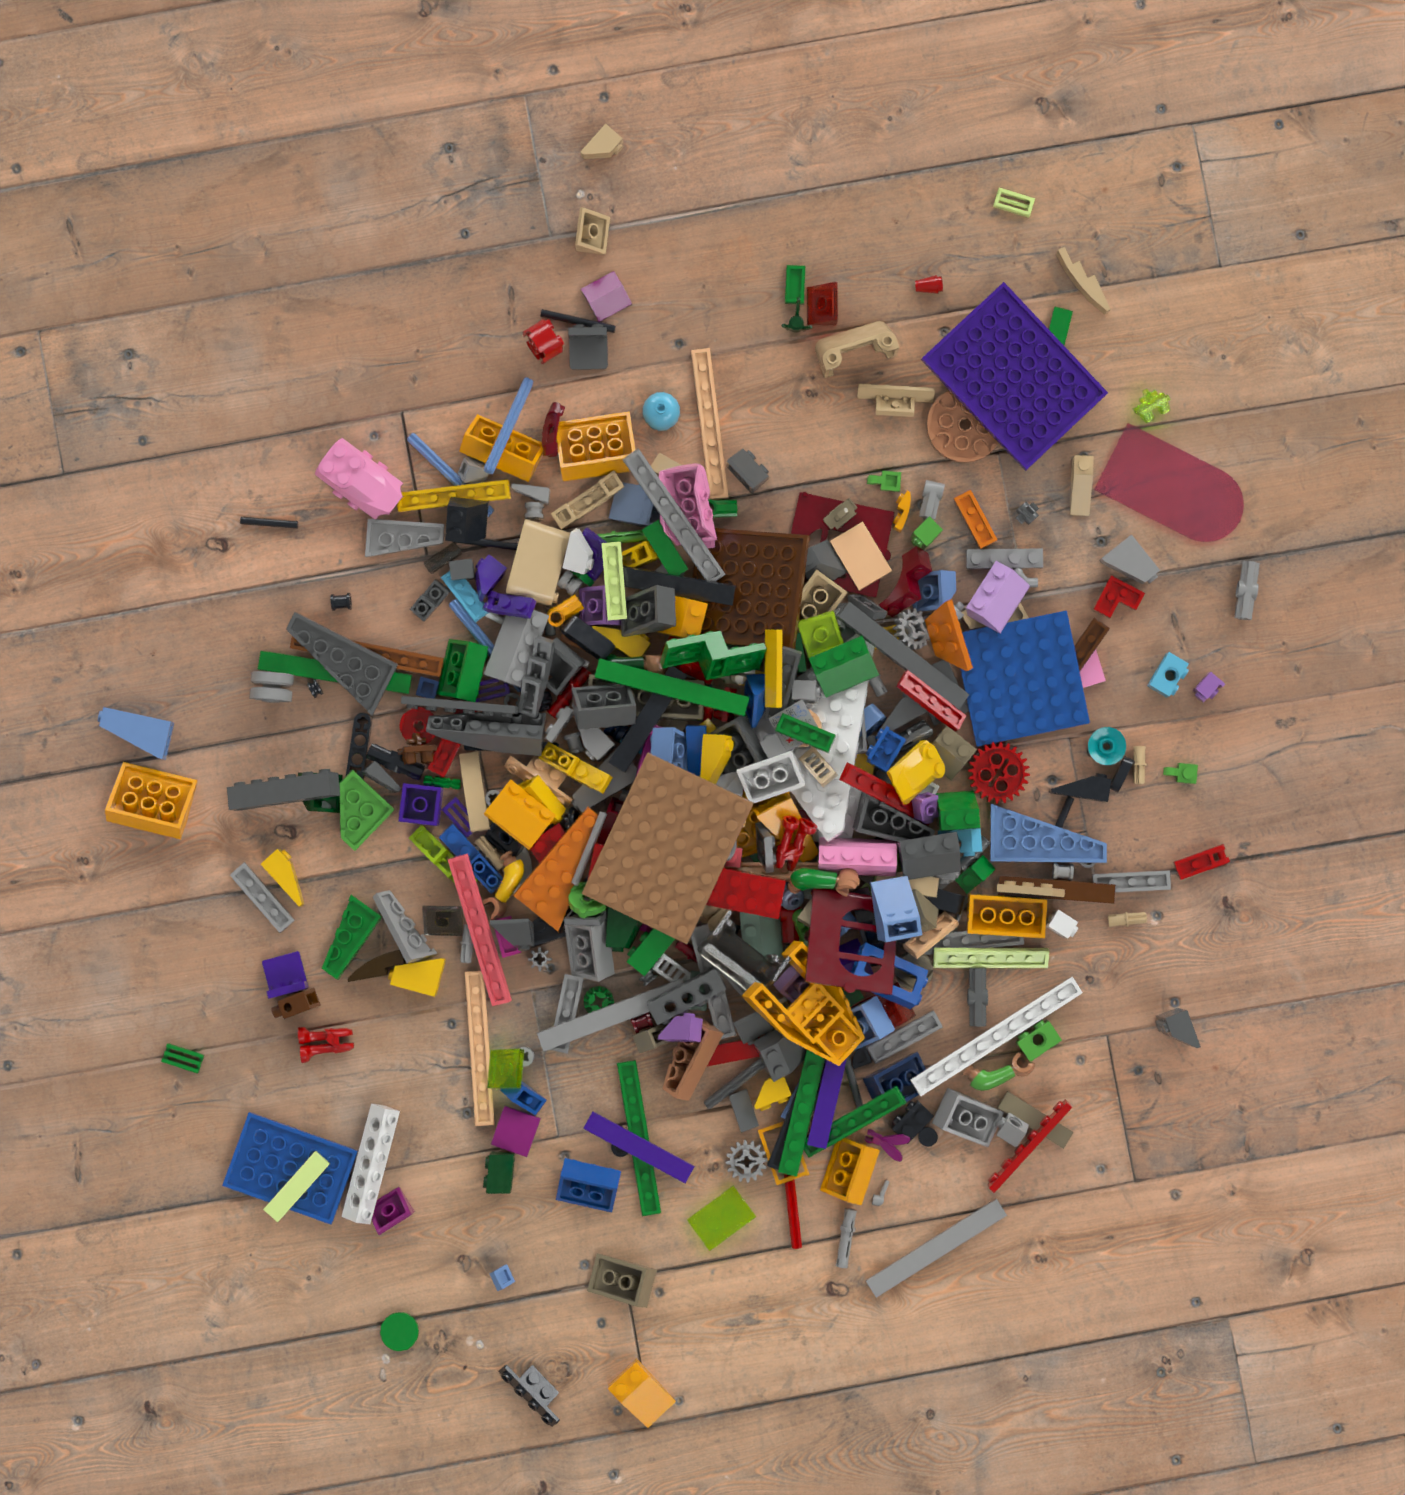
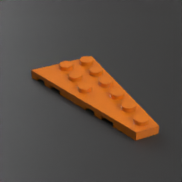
(550, 883)

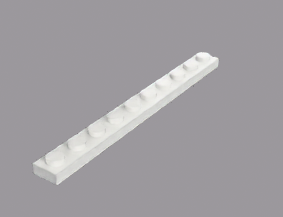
(996, 1036)

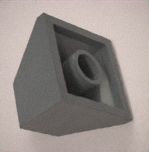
(824, 560)
(516, 931)

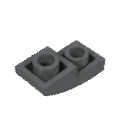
(430, 600)

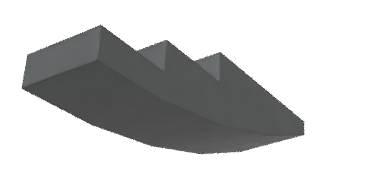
(537, 676)

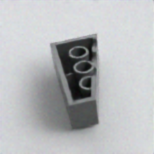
(886, 822)

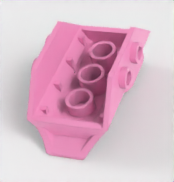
(359, 479)
(691, 492)

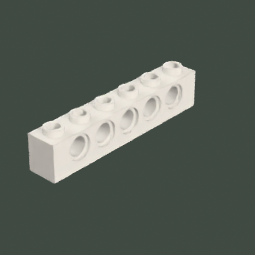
(370, 1164)

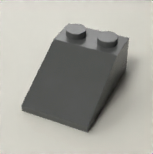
(649, 611)
(779, 1054)

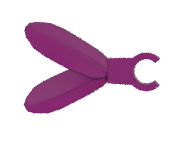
(888, 1142)

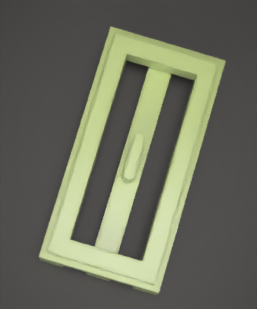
(1011, 209)

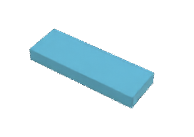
(466, 596)

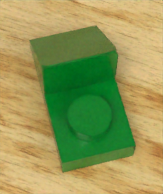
(975, 874)

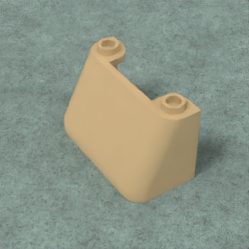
(831, 347)
(538, 563)

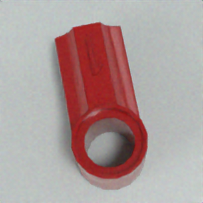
(789, 931)

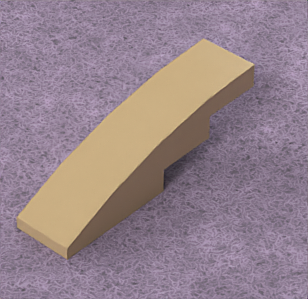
(1087, 286)
(474, 791)

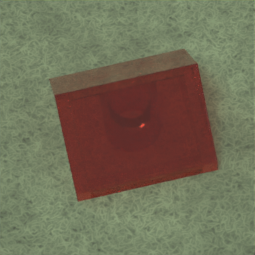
(822, 304)

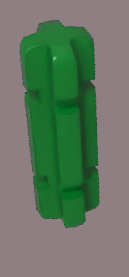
(442, 782)

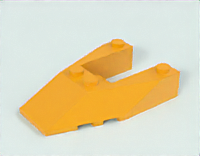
(816, 1019)

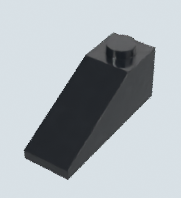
(1091, 788)

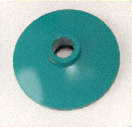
(1116, 743)

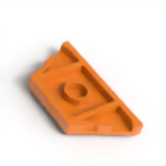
(947, 636)

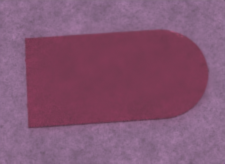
(1171, 487)

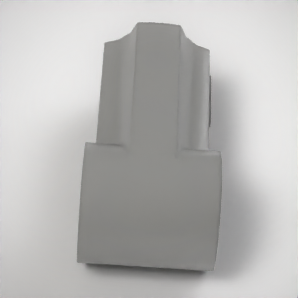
(931, 496)

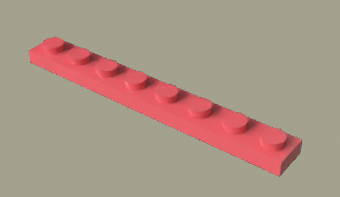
(479, 929)

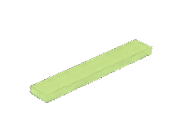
(990, 957)

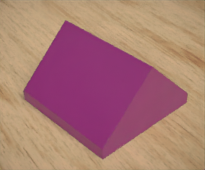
(391, 1210)

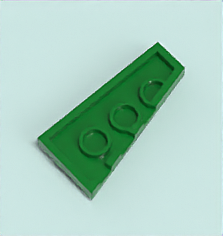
(355, 928)

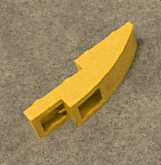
(575, 768)

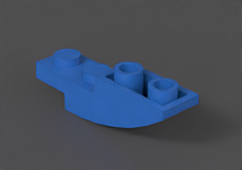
(481, 867)

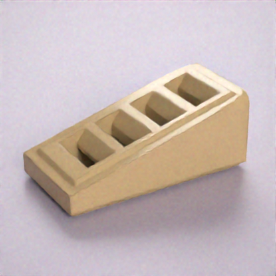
(826, 778)

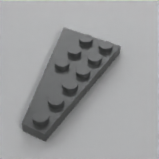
(351, 664)

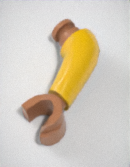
(512, 876)

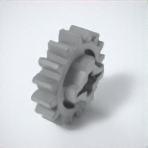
(911, 629)
(747, 1169)

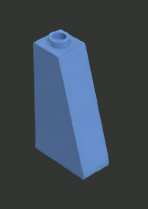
(142, 731)

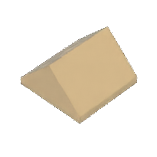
(592, 232)

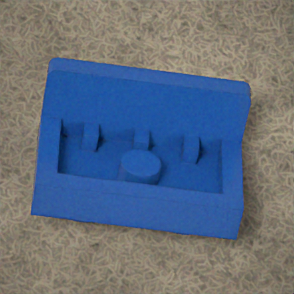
(885, 750)

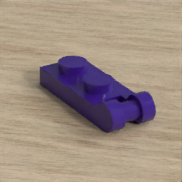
(509, 605)

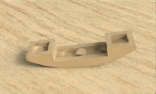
(588, 500)

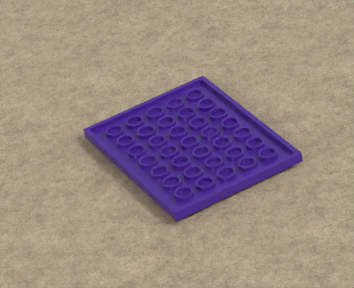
(1014, 376)

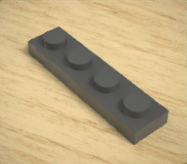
(790, 665)

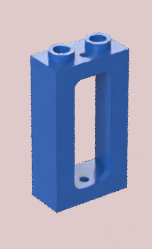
(899, 995)

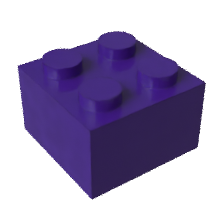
(421, 804)

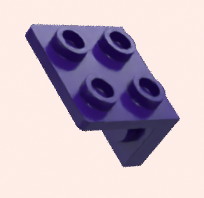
(284, 974)

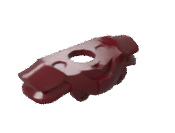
(549, 443)

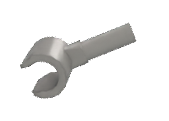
(879, 1199)

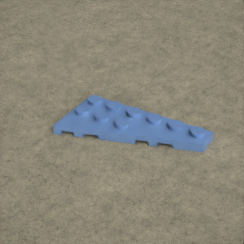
(1031, 840)

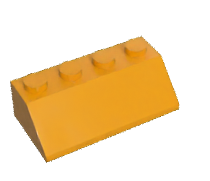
(519, 455)
(1006, 915)

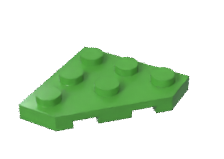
(360, 810)

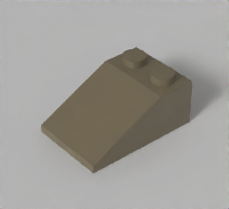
(622, 1280)

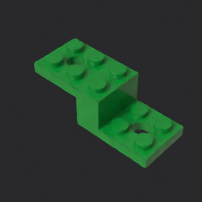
(712, 655)

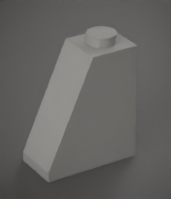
(1131, 561)

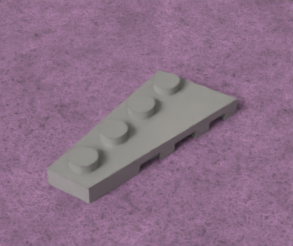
(398, 536)
(402, 928)

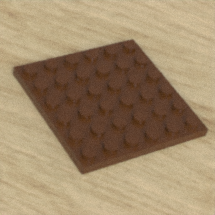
(768, 585)

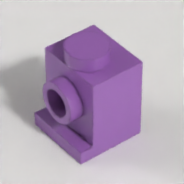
(1208, 687)
(925, 807)

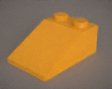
(689, 618)
(641, 1393)

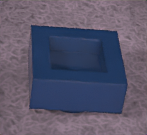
(427, 688)

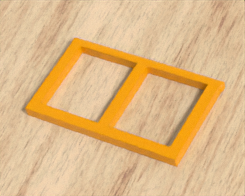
(778, 1182)

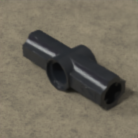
(394, 762)

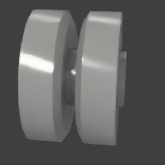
(271, 688)

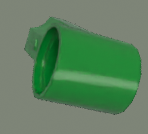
(724, 508)

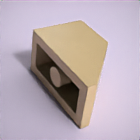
(603, 144)

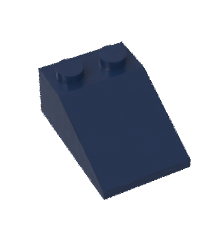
(897, 1075)

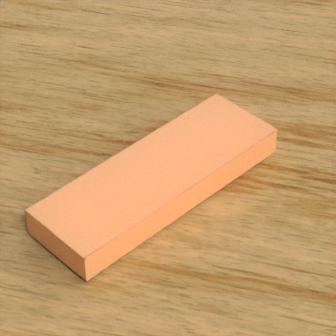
(920, 944)

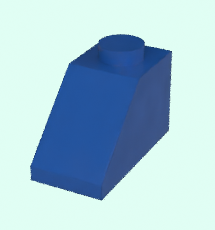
(525, 1098)

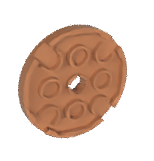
(950, 438)

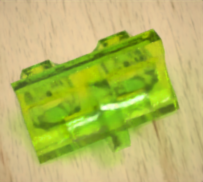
(1160, 402)

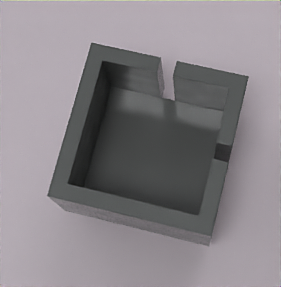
(563, 667)

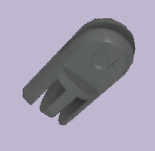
(915, 734)

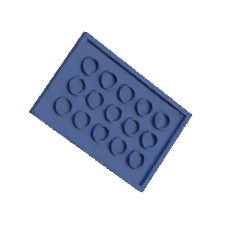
(274, 1152)

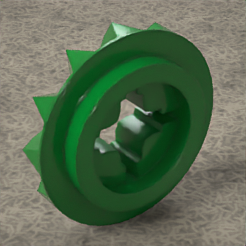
(601, 992)

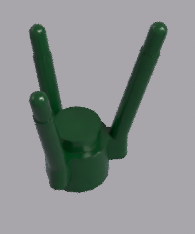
(796, 323)

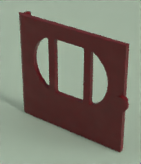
(809, 518)
(823, 951)

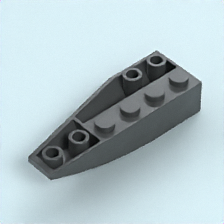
(494, 733)

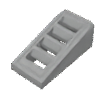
(540, 494)

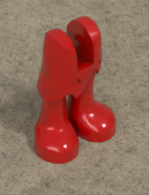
(794, 850)
(332, 1037)

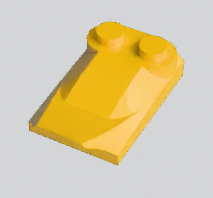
(916, 770)

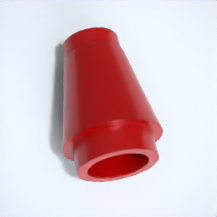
(930, 285)

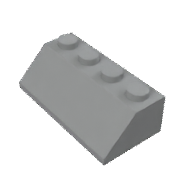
(514, 647)

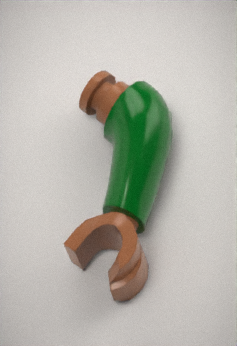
(818, 879)

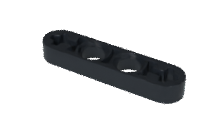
(354, 748)

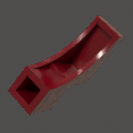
(907, 592)

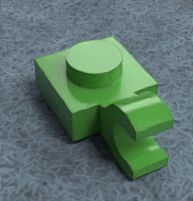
(888, 481)
(1184, 773)

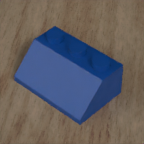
(588, 1185)

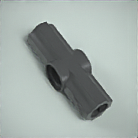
(977, 997)

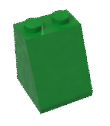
(957, 811)

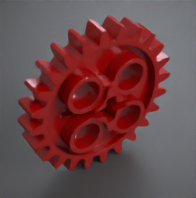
(984, 762)

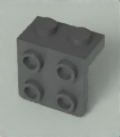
(588, 347)

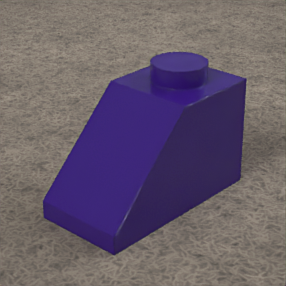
(488, 575)

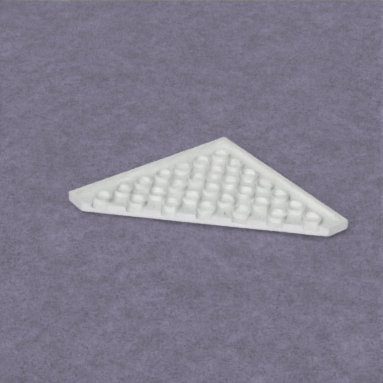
(843, 717)

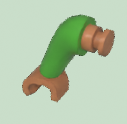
(986, 1080)

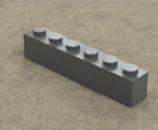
(283, 791)

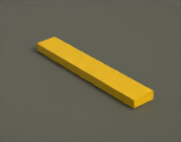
(440, 496)

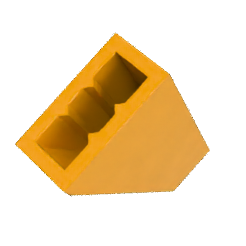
(771, 816)

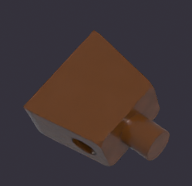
(296, 1004)

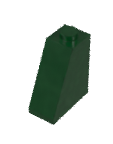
(620, 930)

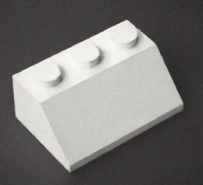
(771, 777)

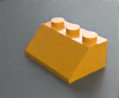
(519, 814)
(849, 1170)

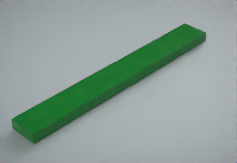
(314, 669)
(671, 687)
(637, 1124)

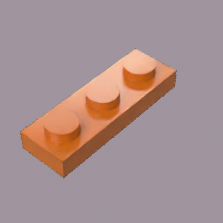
(975, 519)

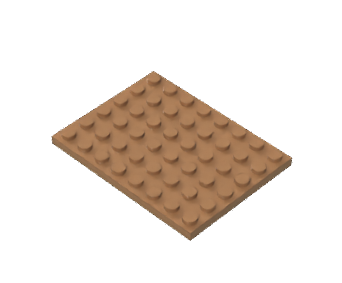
(667, 848)

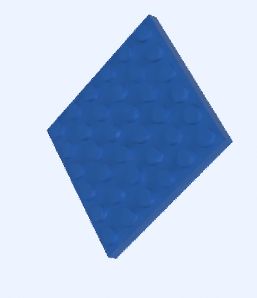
(1023, 679)

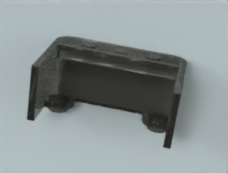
(738, 958)

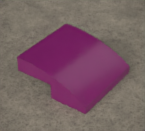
(515, 1131)

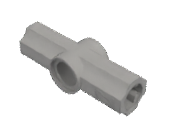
(1247, 590)

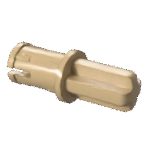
(1139, 765)
(490, 852)
(1127, 919)

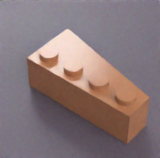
(690, 1062)

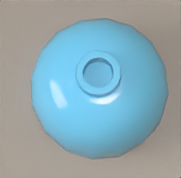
(661, 411)

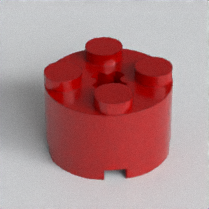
(543, 341)

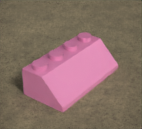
(865, 856)

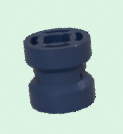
(618, 734)

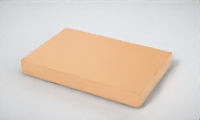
(860, 556)

